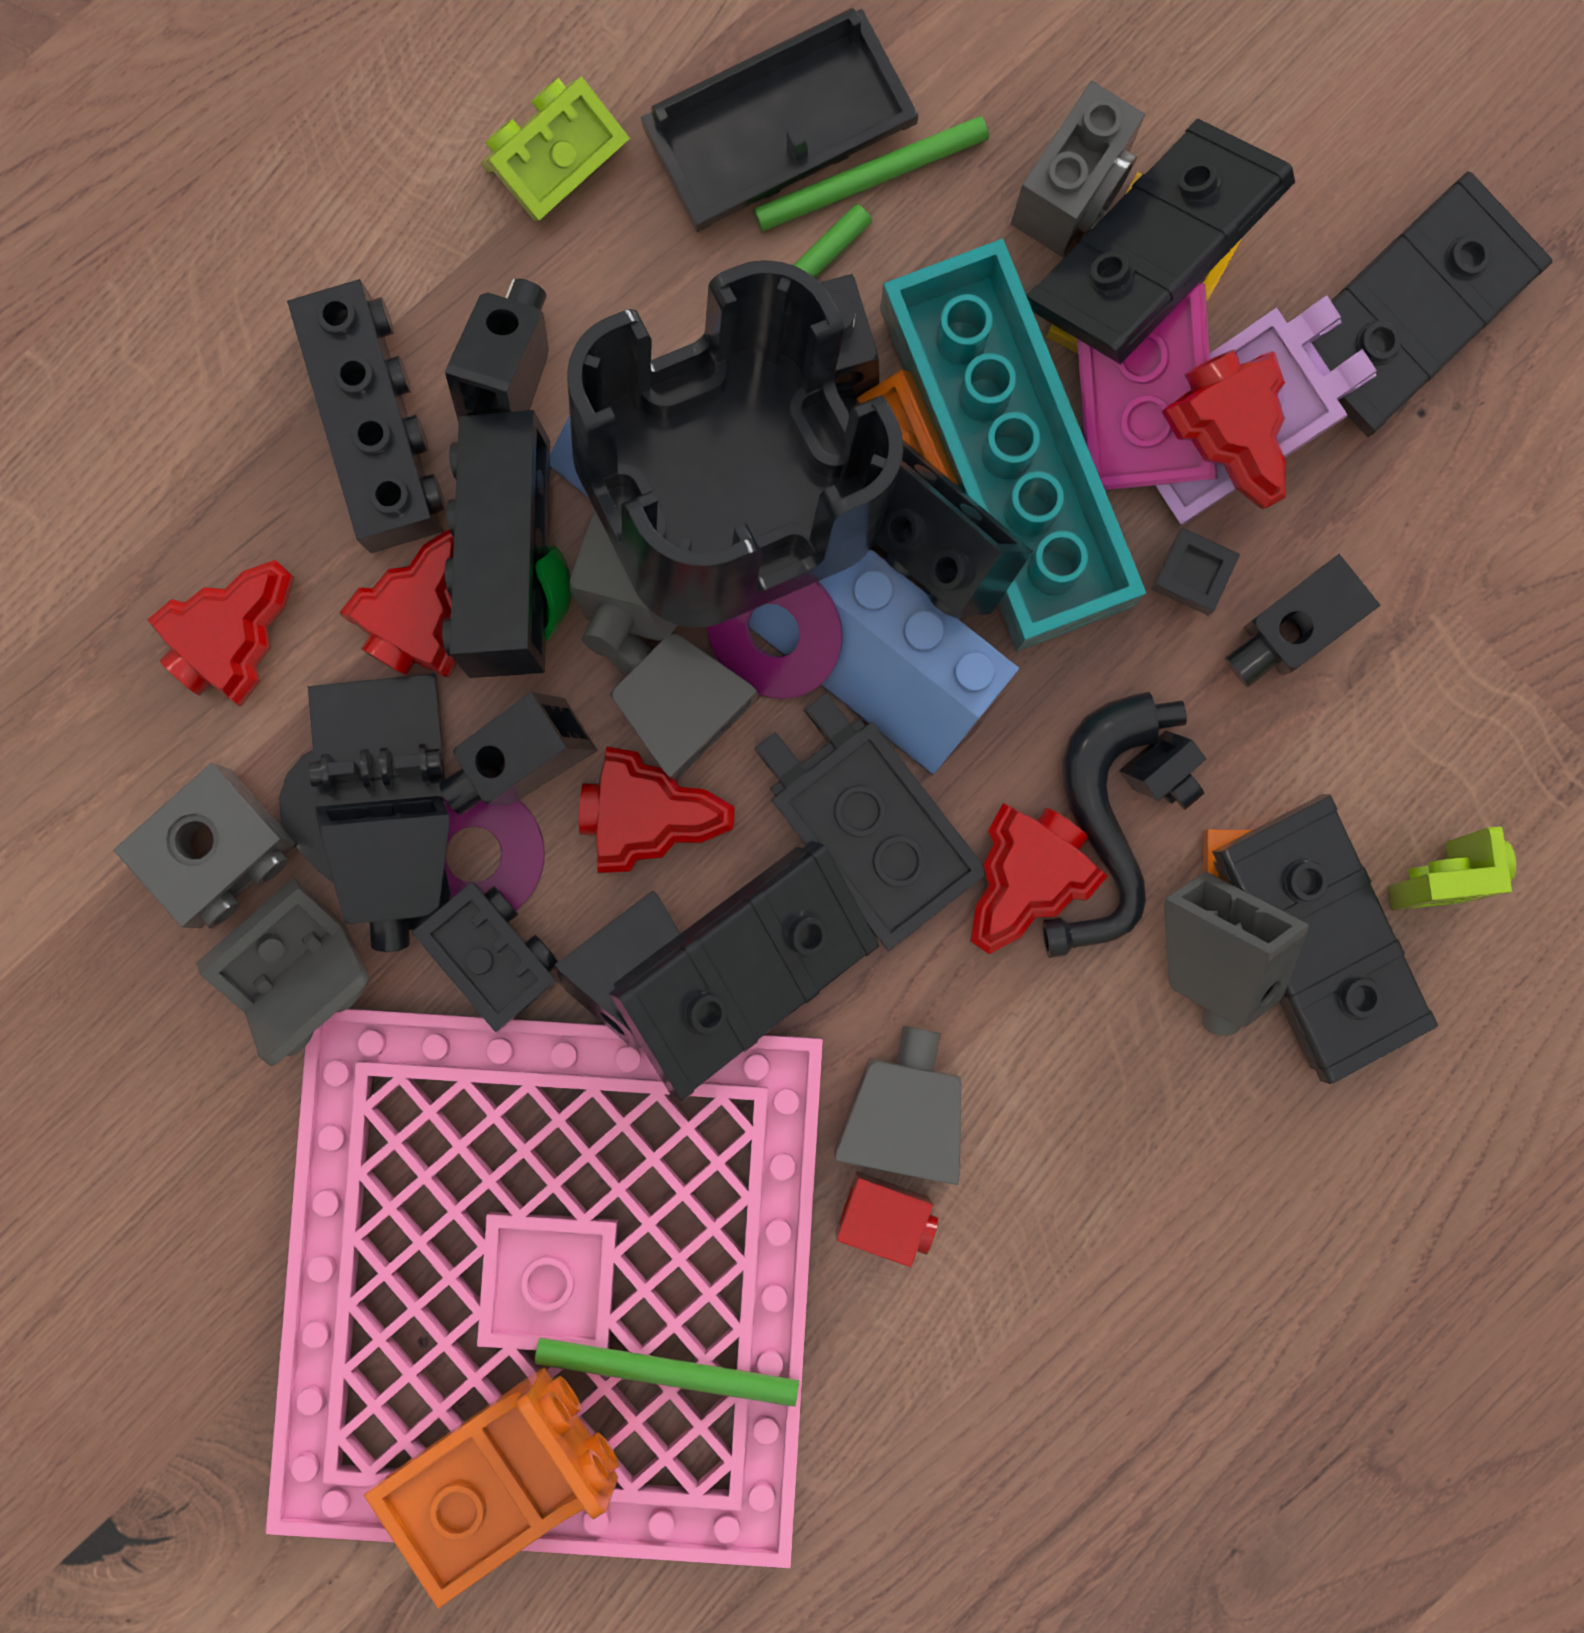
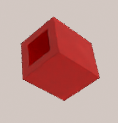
(886, 1220)

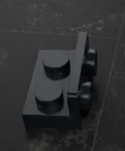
(487, 954)

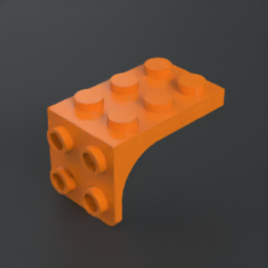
(495, 1486)

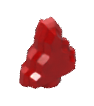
(1235, 422)
(408, 611)
(224, 632)
(644, 813)
(1030, 875)

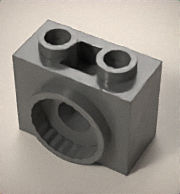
(1079, 170)
(245, 848)

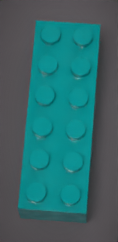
(1013, 438)

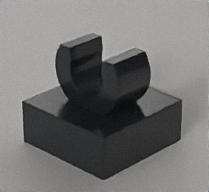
(1195, 571)
(1166, 770)

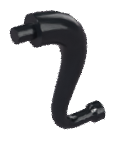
(1085, 769)

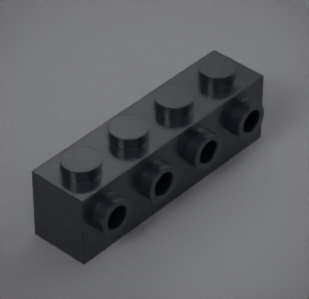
(366, 416)
(498, 539)
(946, 539)

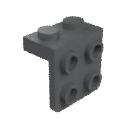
(287, 970)

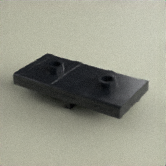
(778, 117)
(1160, 239)
(1429, 296)
(743, 968)
(1351, 981)

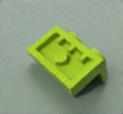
(554, 146)
(1476, 869)

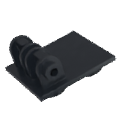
(376, 740)

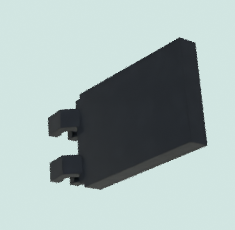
(874, 820)

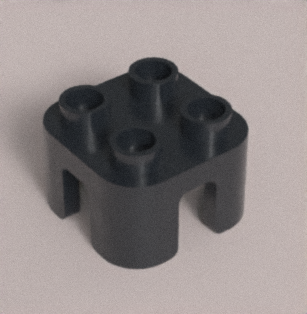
(734, 456)

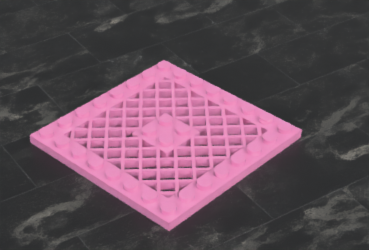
(543, 1273)

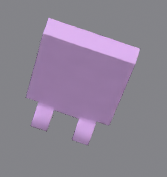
(1306, 398)

